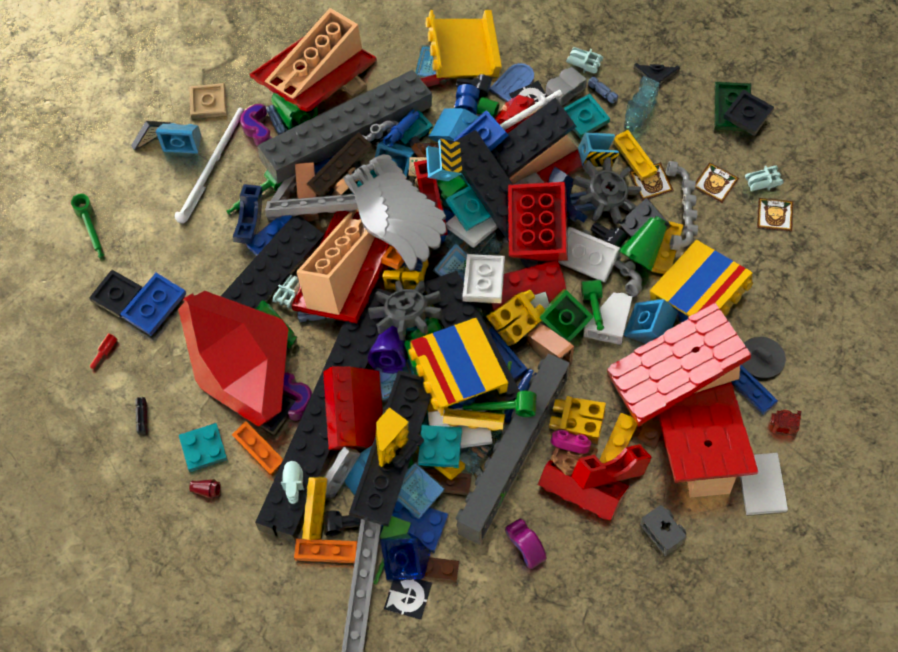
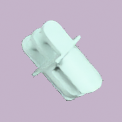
(587, 60)
(763, 178)
(287, 292)
(292, 481)

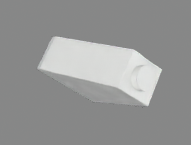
(614, 316)

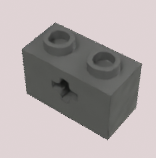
(665, 540)

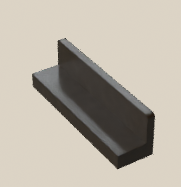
(339, 165)

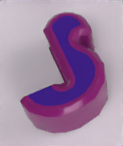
(251, 123)
(297, 391)
(527, 542)

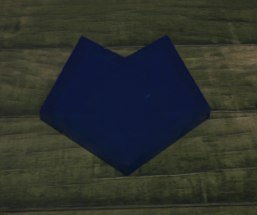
(404, 557)

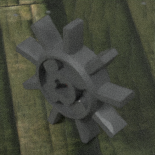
(606, 190)
(406, 309)

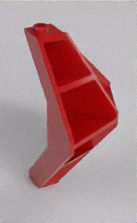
(236, 354)

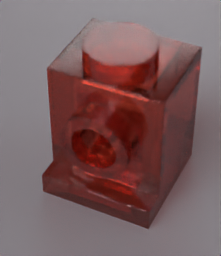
(785, 422)

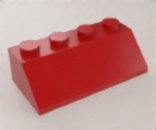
(602, 500)

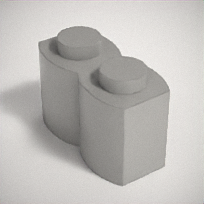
(569, 82)

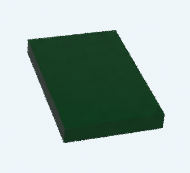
(724, 96)

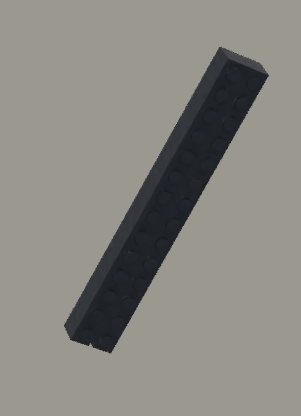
(310, 441)

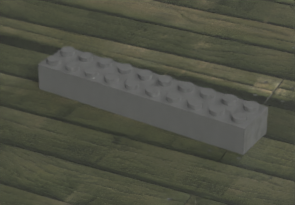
(332, 130)
(511, 452)

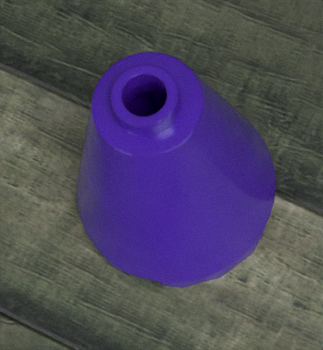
(388, 352)

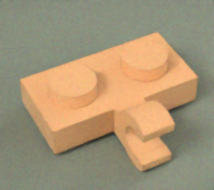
(341, 186)

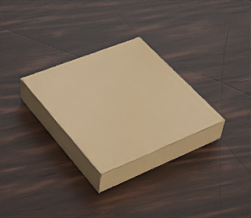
(208, 101)

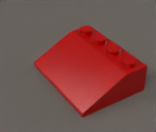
(538, 221)
(538, 279)
(352, 406)

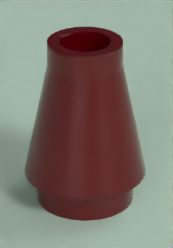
(206, 488)

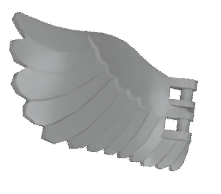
(396, 210)

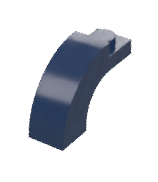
(572, 212)
(249, 214)

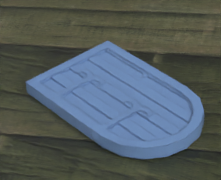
(514, 78)

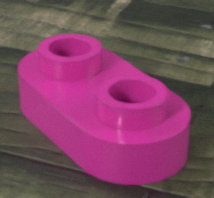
(570, 441)

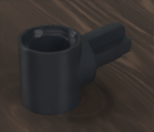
(482, 82)
(613, 236)
(335, 523)

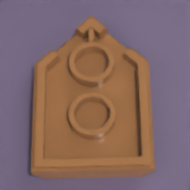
(567, 460)

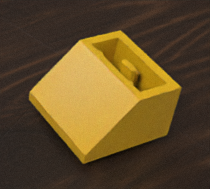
(390, 435)

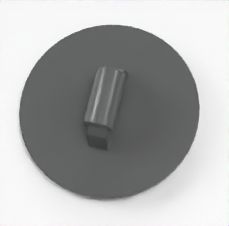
(766, 357)

